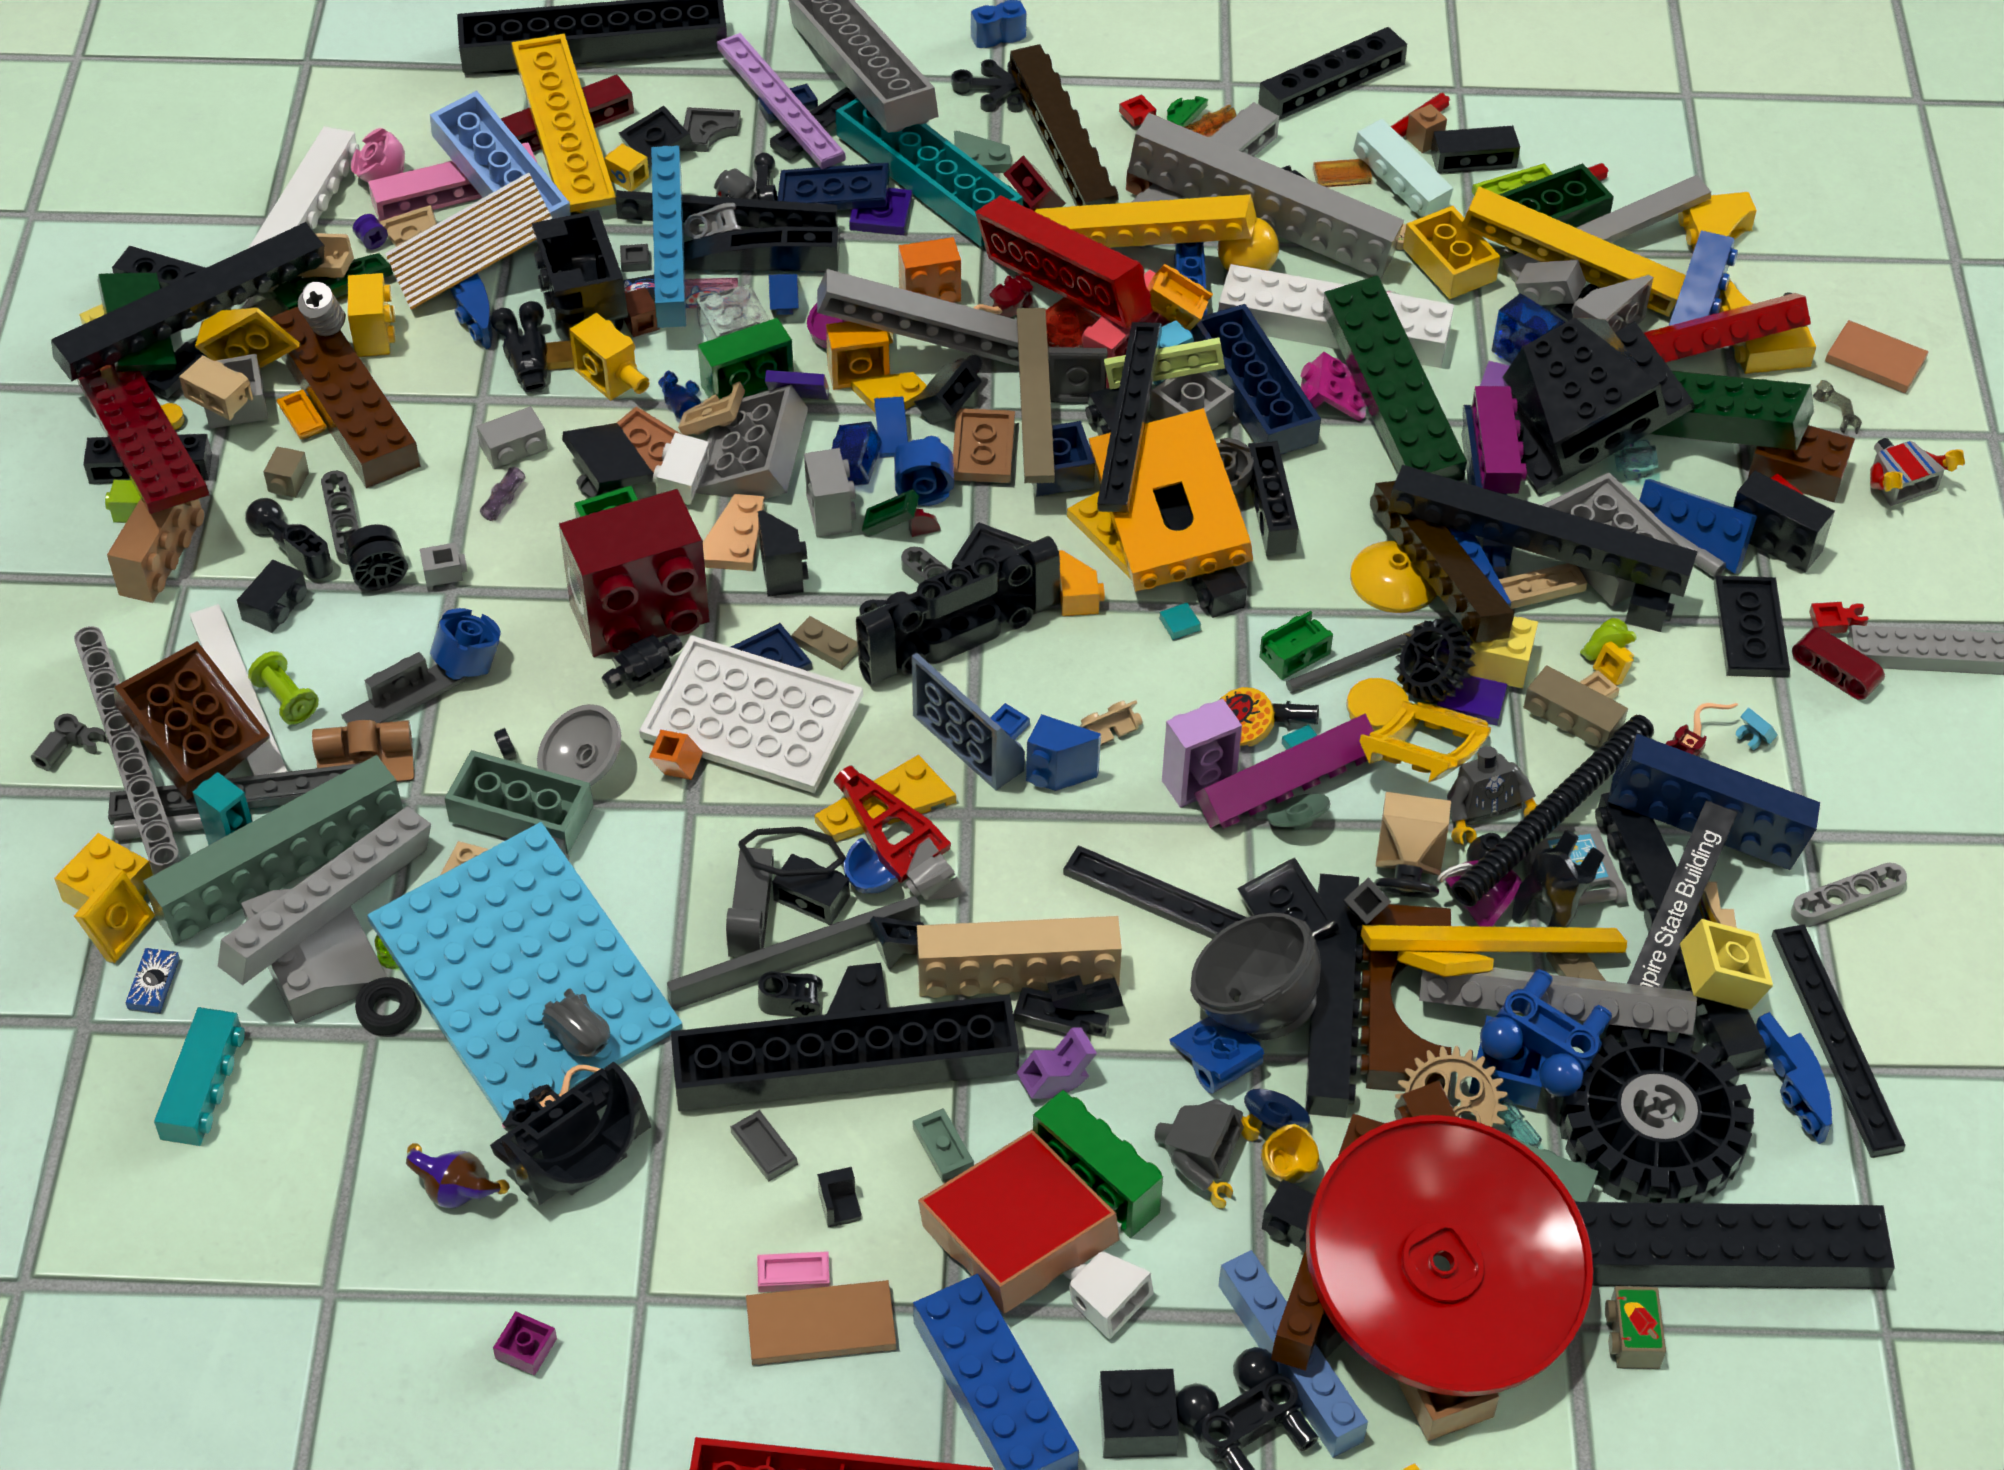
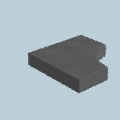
(708, 126)

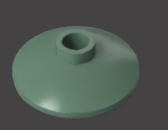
(1299, 811)

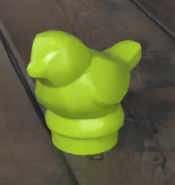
(1611, 630)

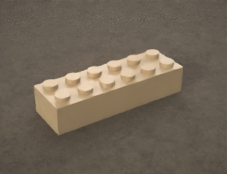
(1015, 954)

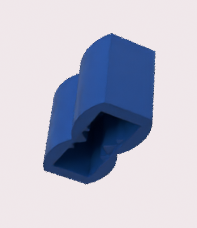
(998, 24)

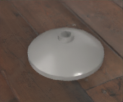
(581, 744)

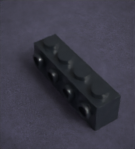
(104, 465)

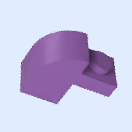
(1060, 1069)

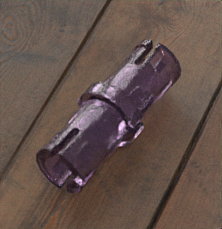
(502, 493)

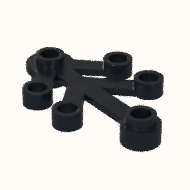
(963, 81)

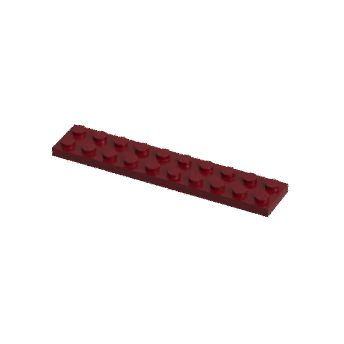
(143, 438)

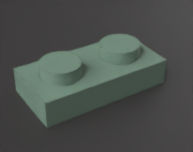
(942, 1144)

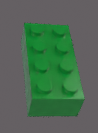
(1101, 1160)

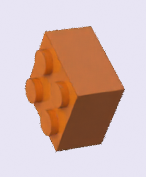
(931, 269)

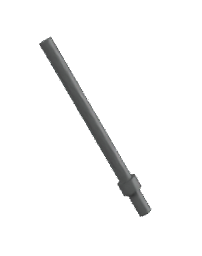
(1350, 661)

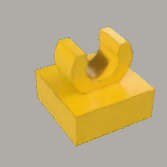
(1614, 662)

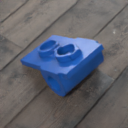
(1218, 1053)

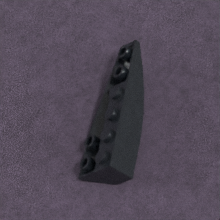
(766, 250)

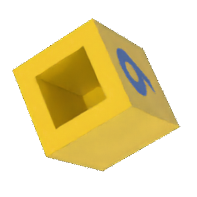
(627, 167)

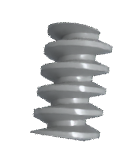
(321, 309)

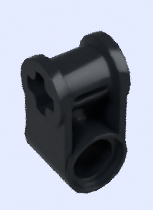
(790, 994)

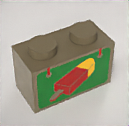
(1636, 1327)

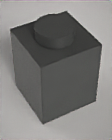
(1366, 901)

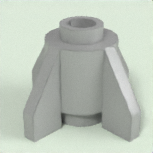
(931, 874)

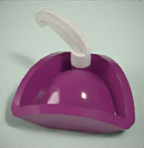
(1493, 903)

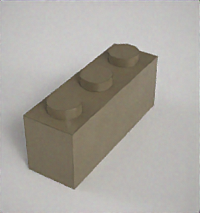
(1574, 707)

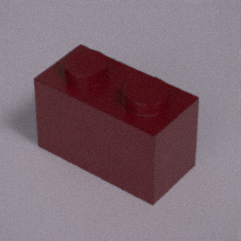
(1033, 185)

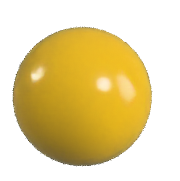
(1256, 253)

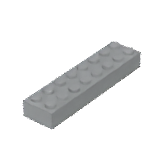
(1930, 649)

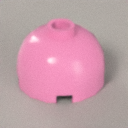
(379, 157)

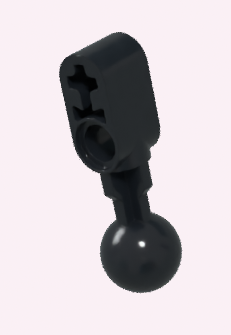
(303, 546)

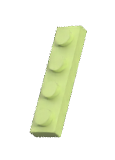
(1174, 361)

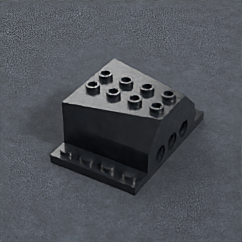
(1588, 397)

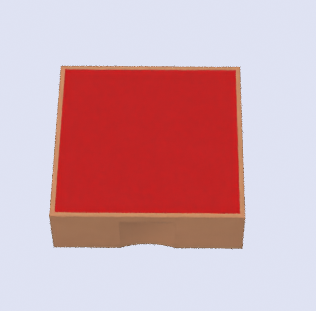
(1019, 1220)

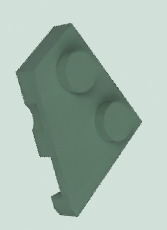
(988, 153)

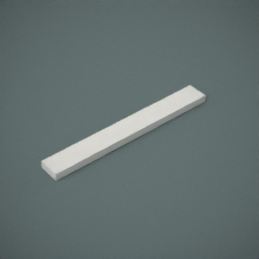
(221, 648)

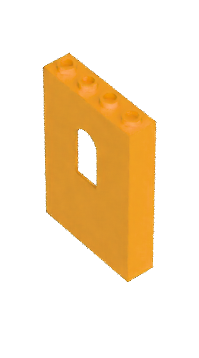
(1170, 454)

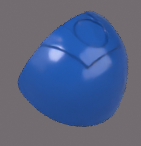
(866, 870)

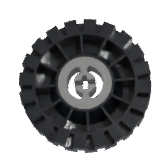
(1652, 1151)

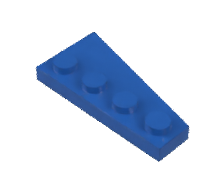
(1702, 521)

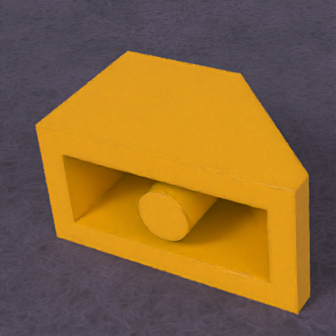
(1078, 587)

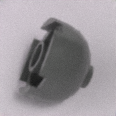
(1237, 463)

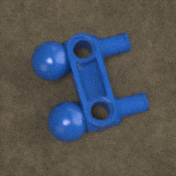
(1547, 1033)

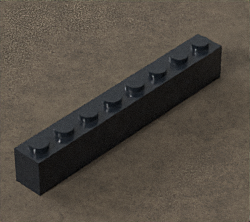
(1332, 1019)

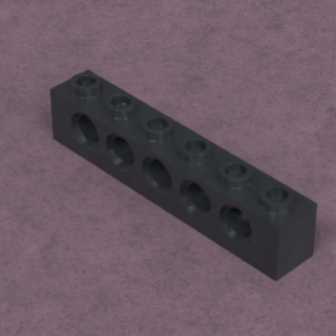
(1333, 73)

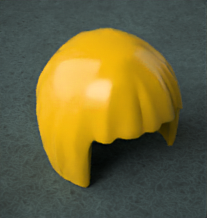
(1290, 1154)

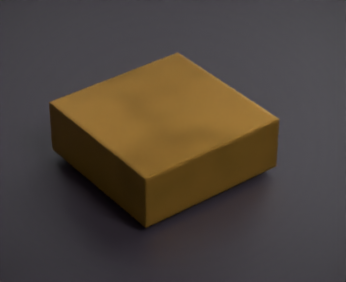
(559, 355)

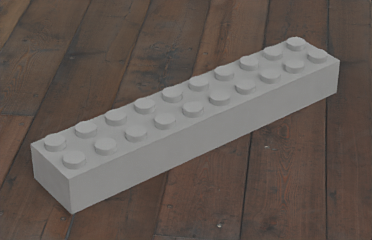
(866, 62)
(1289, 203)

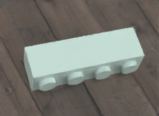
(1402, 168)

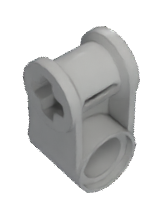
(716, 221)

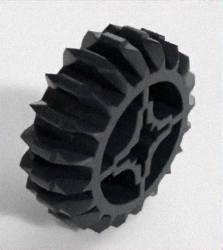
(1435, 661)

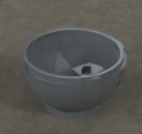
(1272, 968)

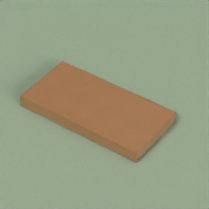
(820, 1322)

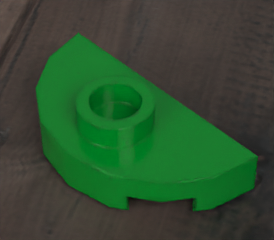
(1186, 111)

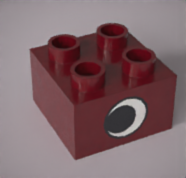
(635, 572)

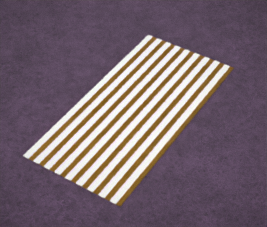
(468, 241)

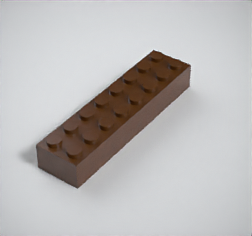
(349, 402)

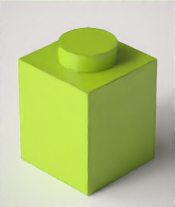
(121, 500)

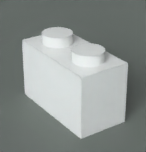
(682, 466)

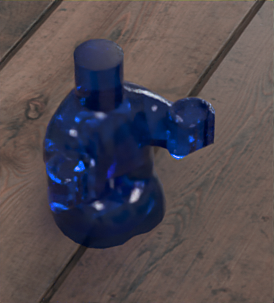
(676, 395)

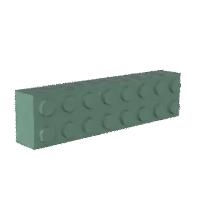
(272, 850)

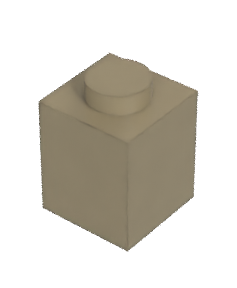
(286, 471)

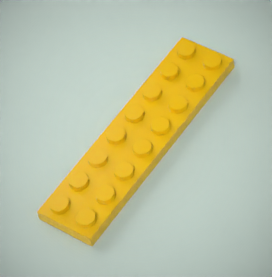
(563, 122)

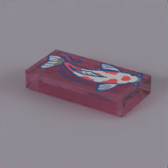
(704, 287)

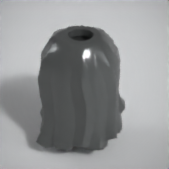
(576, 1025)

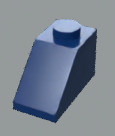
(783, 293)

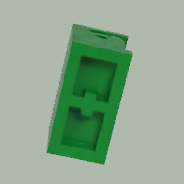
(1295, 645)

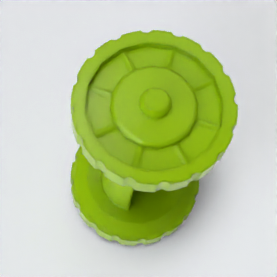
(269, 672)

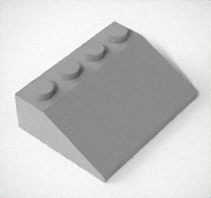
(757, 448)
(1612, 504)
(325, 966)

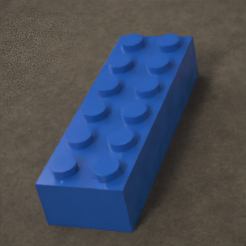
(993, 1380)

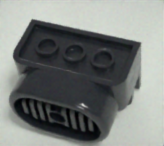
(578, 271)

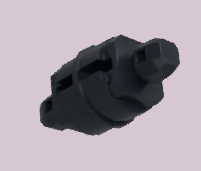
(642, 662)

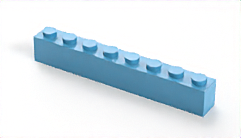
(668, 237)

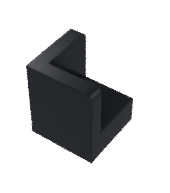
(838, 1196)

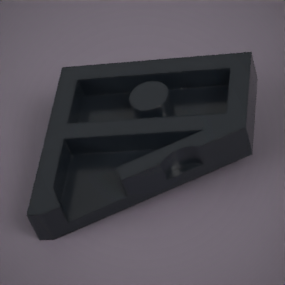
(860, 989)

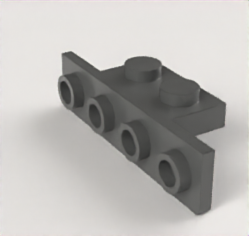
(401, 690)

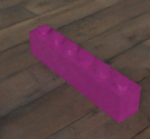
(1283, 773)

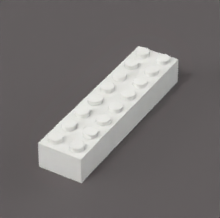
(1293, 311)

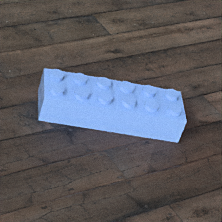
(489, 151)

